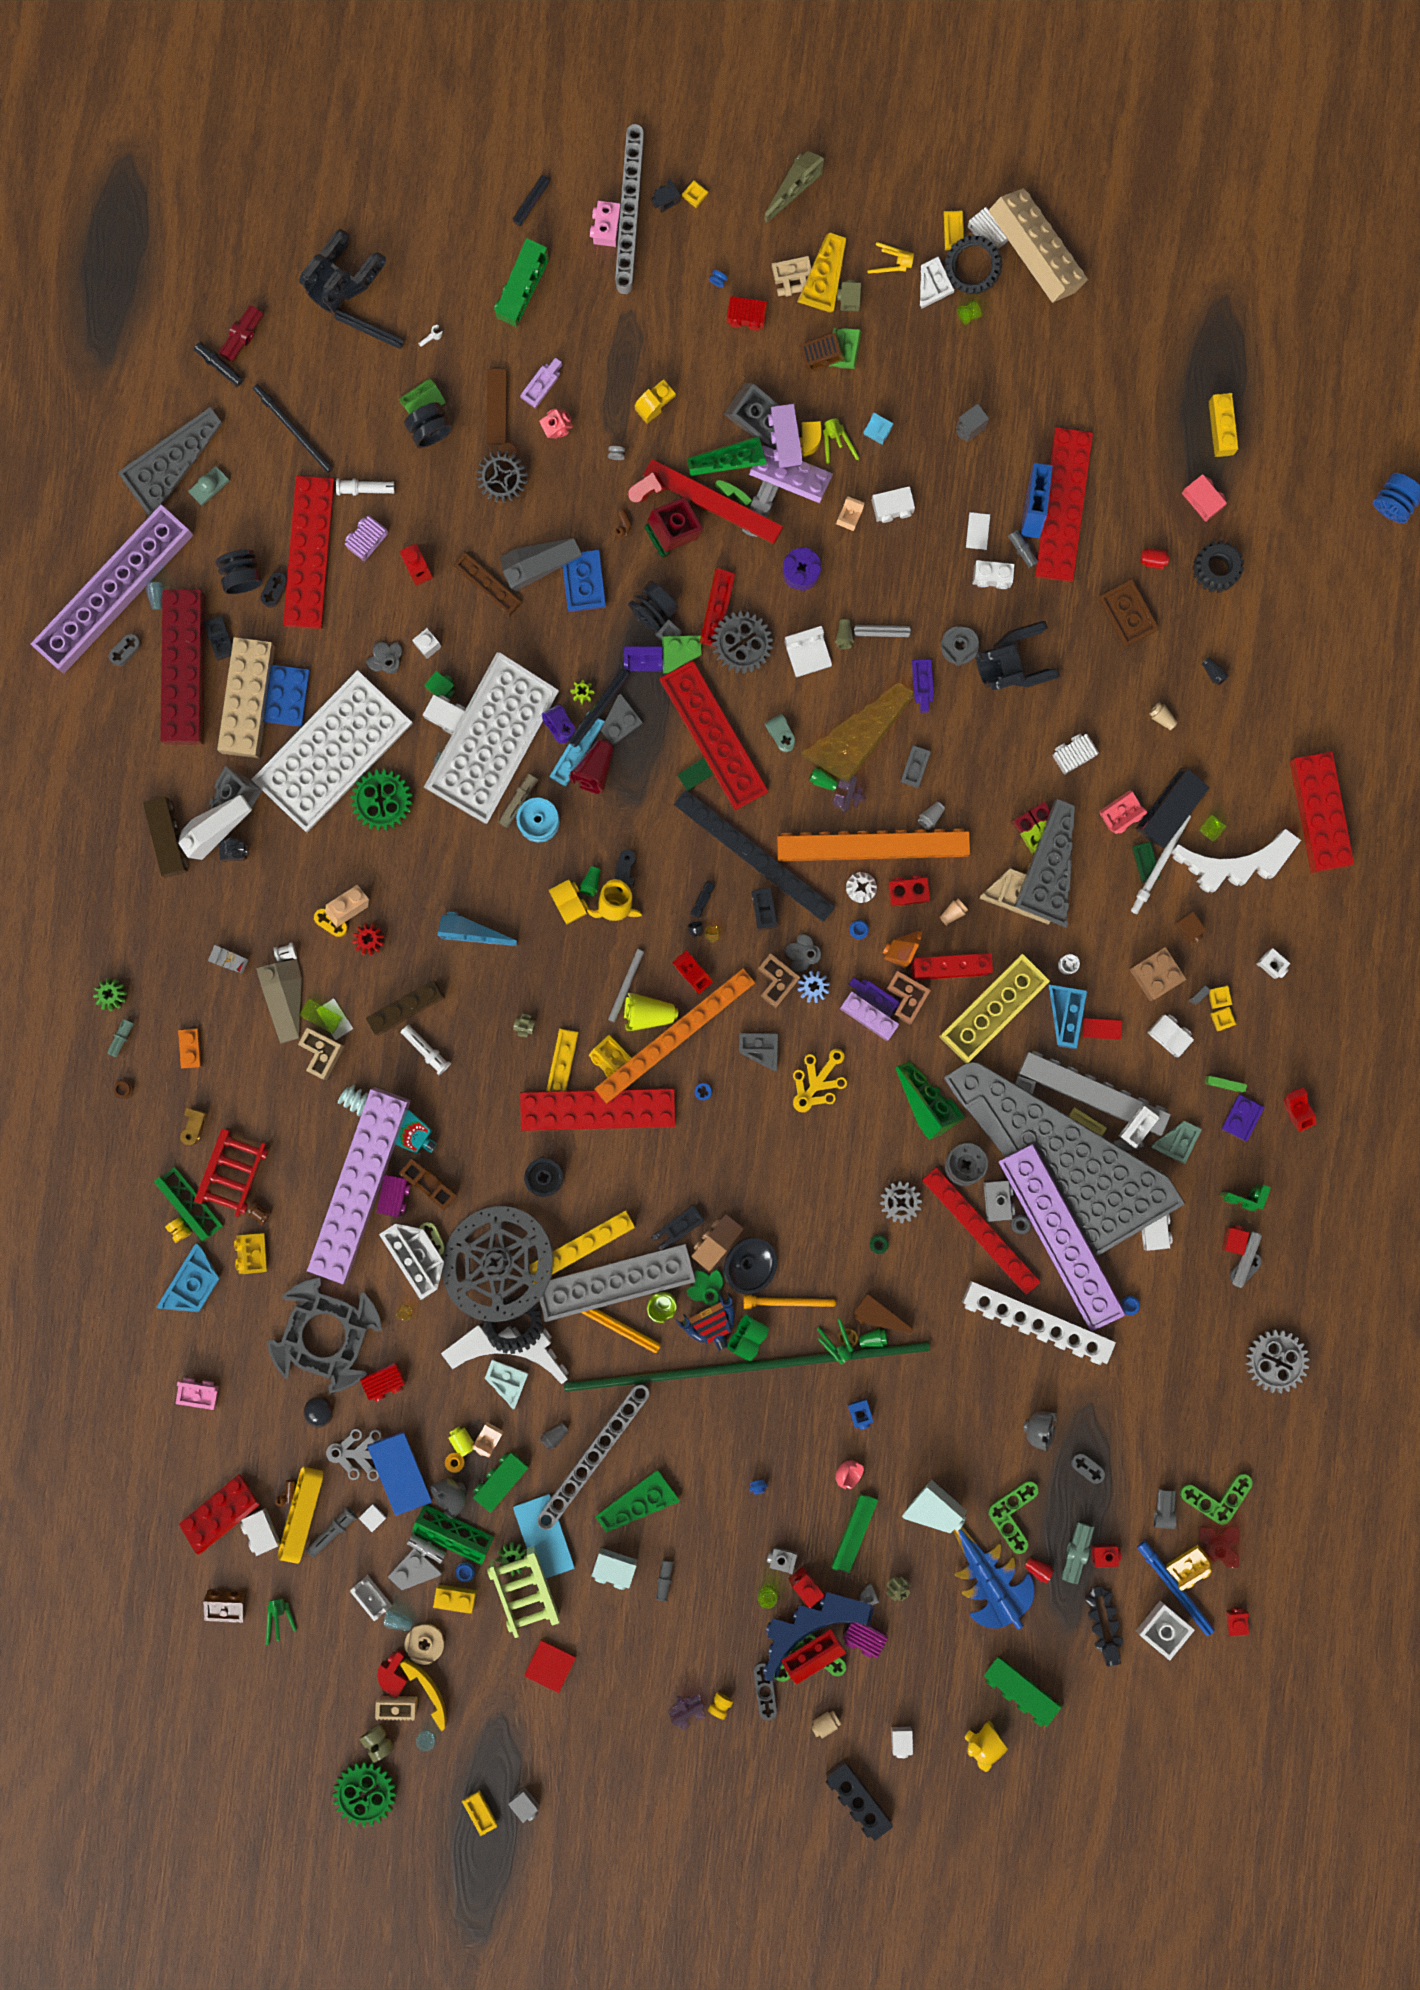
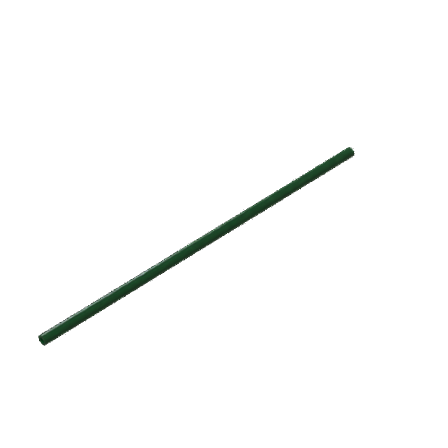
(741, 1367)

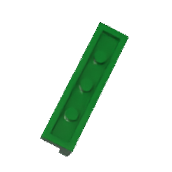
(183, 1209)
(854, 1532)
(465, 1547)

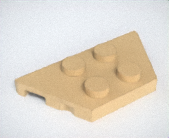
(1005, 892)

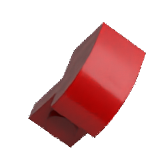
(692, 972)
(1299, 1109)
(389, 1678)

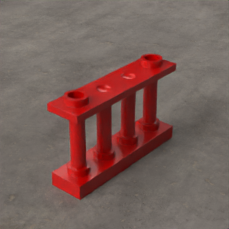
(951, 967)
(218, 1158)

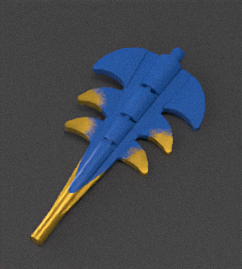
(1004, 1602)

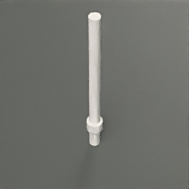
(1143, 894)

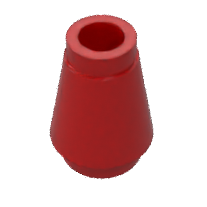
(1039, 1569)

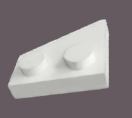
(934, 283)

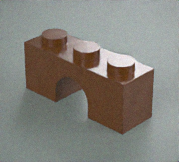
(429, 1184)

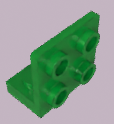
(1257, 1194)

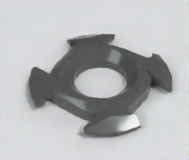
(355, 1324)

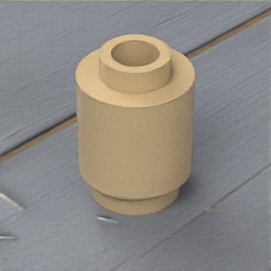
(825, 1724)

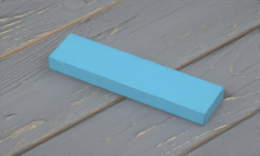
(573, 755)

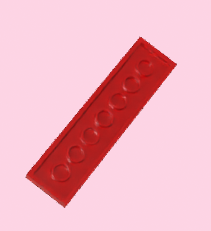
(1065, 505)
(309, 552)
(713, 735)
(588, 1111)

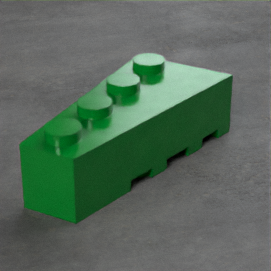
(522, 282)
(1022, 1691)

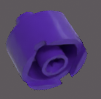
(801, 558)

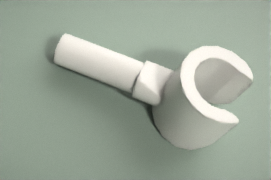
(431, 336)

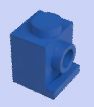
(854, 1408)

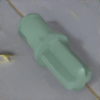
(120, 1037)

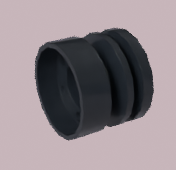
(239, 571)
(651, 608)

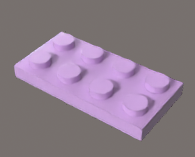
(800, 479)

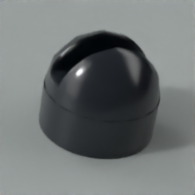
(695, 928)

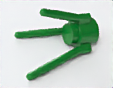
(841, 1353)
(275, 1609)

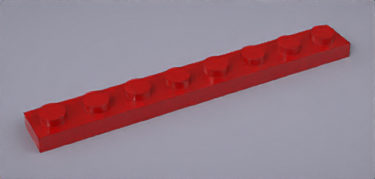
(980, 1231)

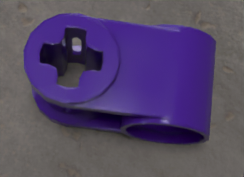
(558, 723)

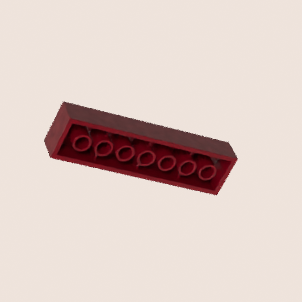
(182, 667)

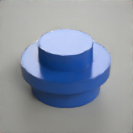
(859, 929)
(1130, 1305)
(758, 1487)
(465, 1572)

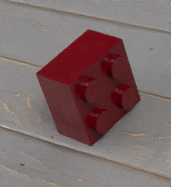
(675, 524)

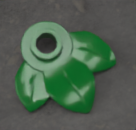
(705, 1284)

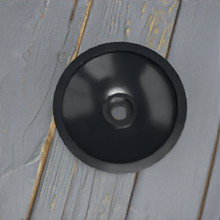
(758, 1269)

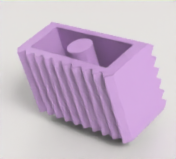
(366, 538)

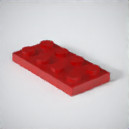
(219, 1514)

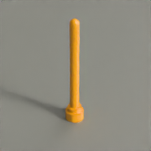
(751, 1301)

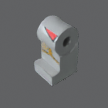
(228, 959)

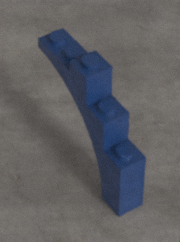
(807, 1620)

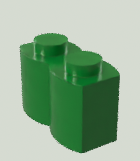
(748, 1338)

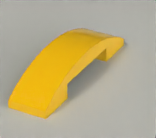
(412, 1671)

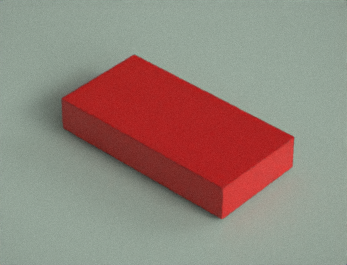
(1101, 1029)

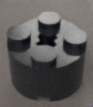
(553, 1183)

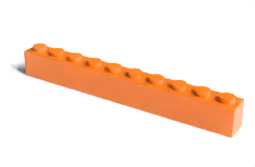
(873, 846)

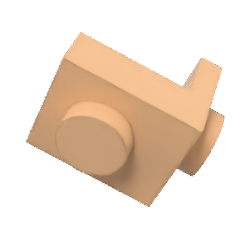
(850, 513)
(487, 1439)

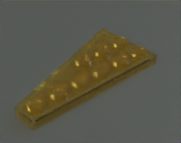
(855, 738)

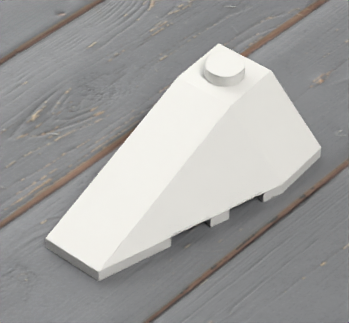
(211, 827)

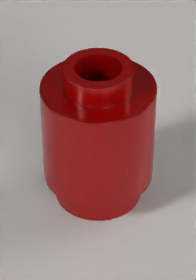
(1154, 558)

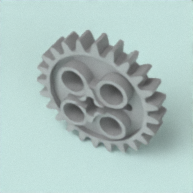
(1284, 1345)

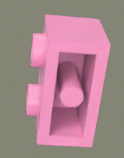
(606, 223)

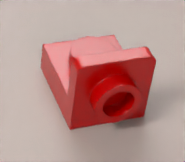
(1237, 1621)

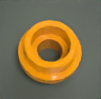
(459, 1458)

